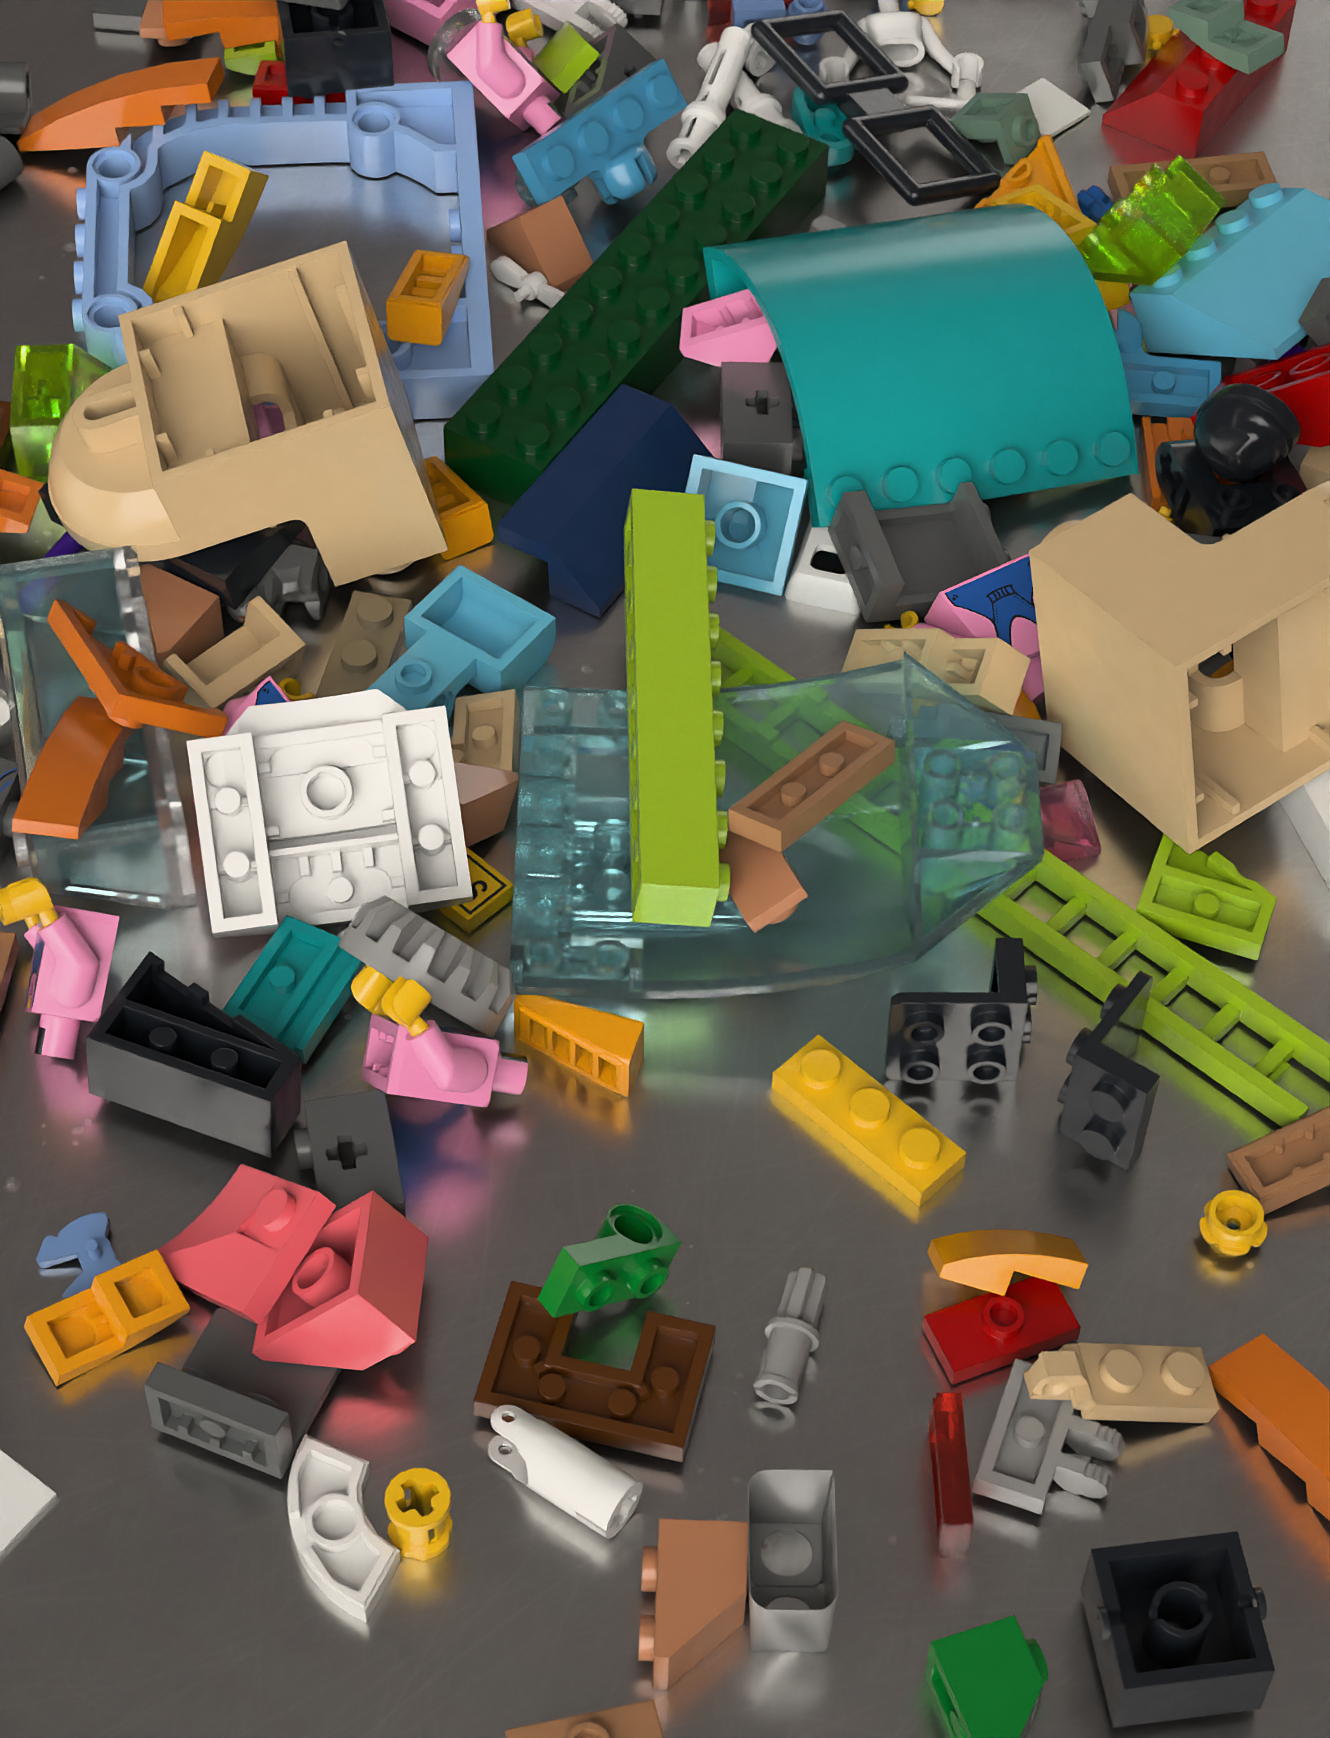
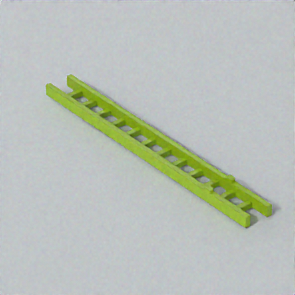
(1238, 1003)

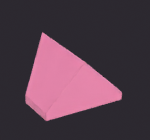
(726, 331)

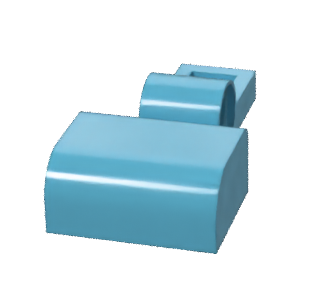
(467, 636)

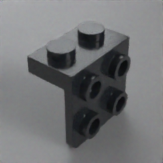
(965, 1032)
(1108, 1093)

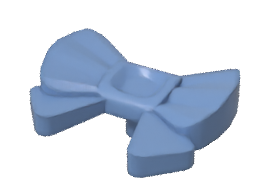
(83, 1240)

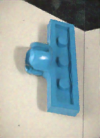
(604, 140)
(1162, 383)

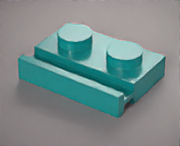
(296, 986)

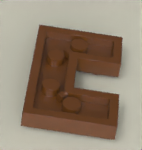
(631, 1410)

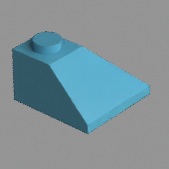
(754, 520)

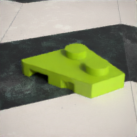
(1206, 901)

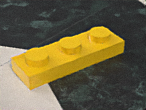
(869, 1120)

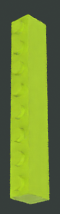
(672, 712)

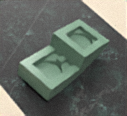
(1224, 33)

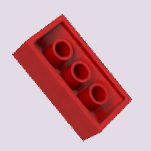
(1188, 93)

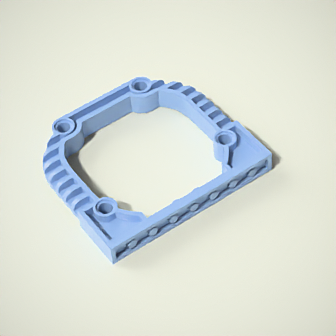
(399, 128)

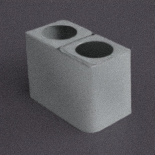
(797, 1503)

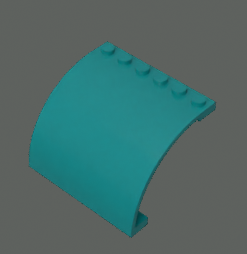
(940, 355)

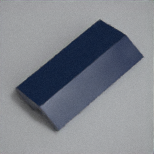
(582, 498)

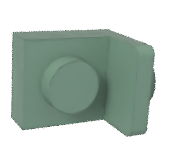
(1000, 118)

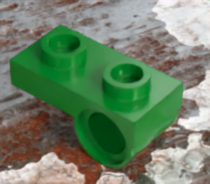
(621, 1263)

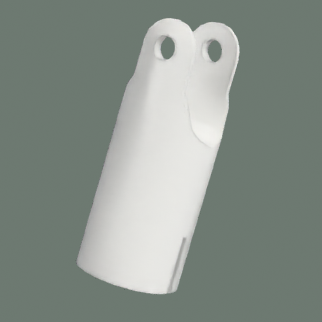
(564, 1471)

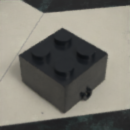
(333, 48)
(1177, 1629)

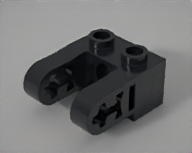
(1216, 509)

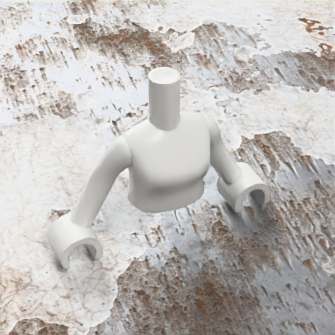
(902, 40)

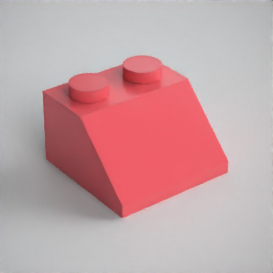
(351, 1293)

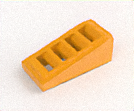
(425, 297)
(460, 509)
(583, 1038)

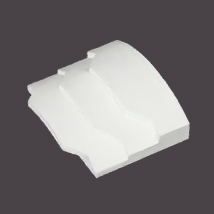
(328, 810)

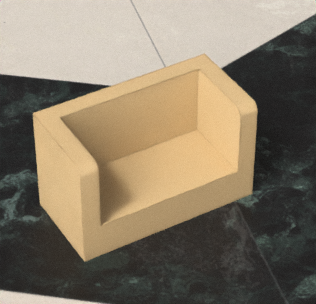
(241, 659)

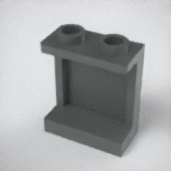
(912, 553)

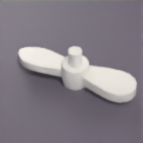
(528, 285)

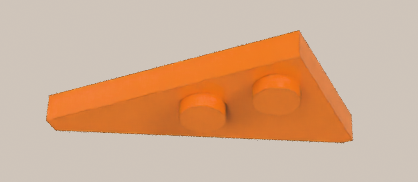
(128, 682)

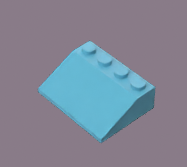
(1242, 280)

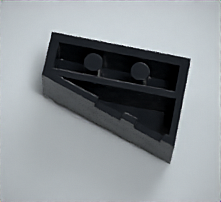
(192, 1063)

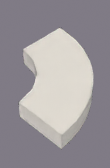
(332, 1530)

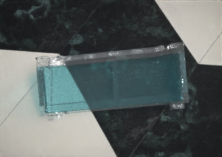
(140, 841)

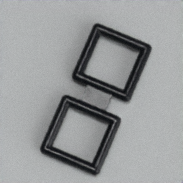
(873, 107)

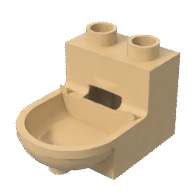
(172, 440)
(1134, 611)

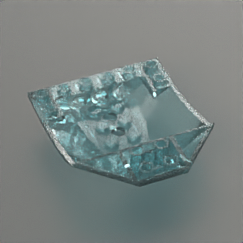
(880, 872)

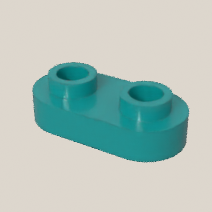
(822, 124)

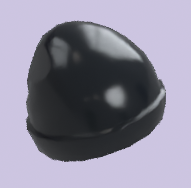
(1244, 432)

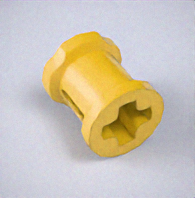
(424, 1511)

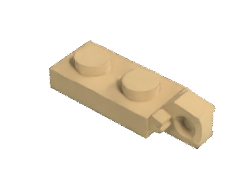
(1127, 1382)

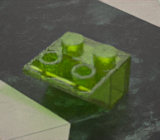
(1151, 225)
(43, 390)

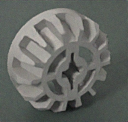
(450, 970)

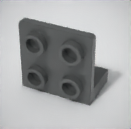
(235, 1400)

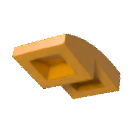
(991, 1256)
(107, 1318)

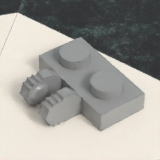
(1028, 1445)

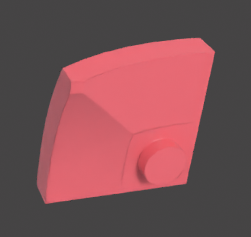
(248, 1242)

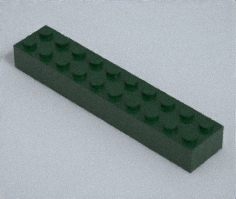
(629, 304)

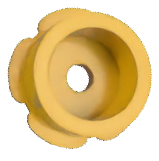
(1238, 1209)

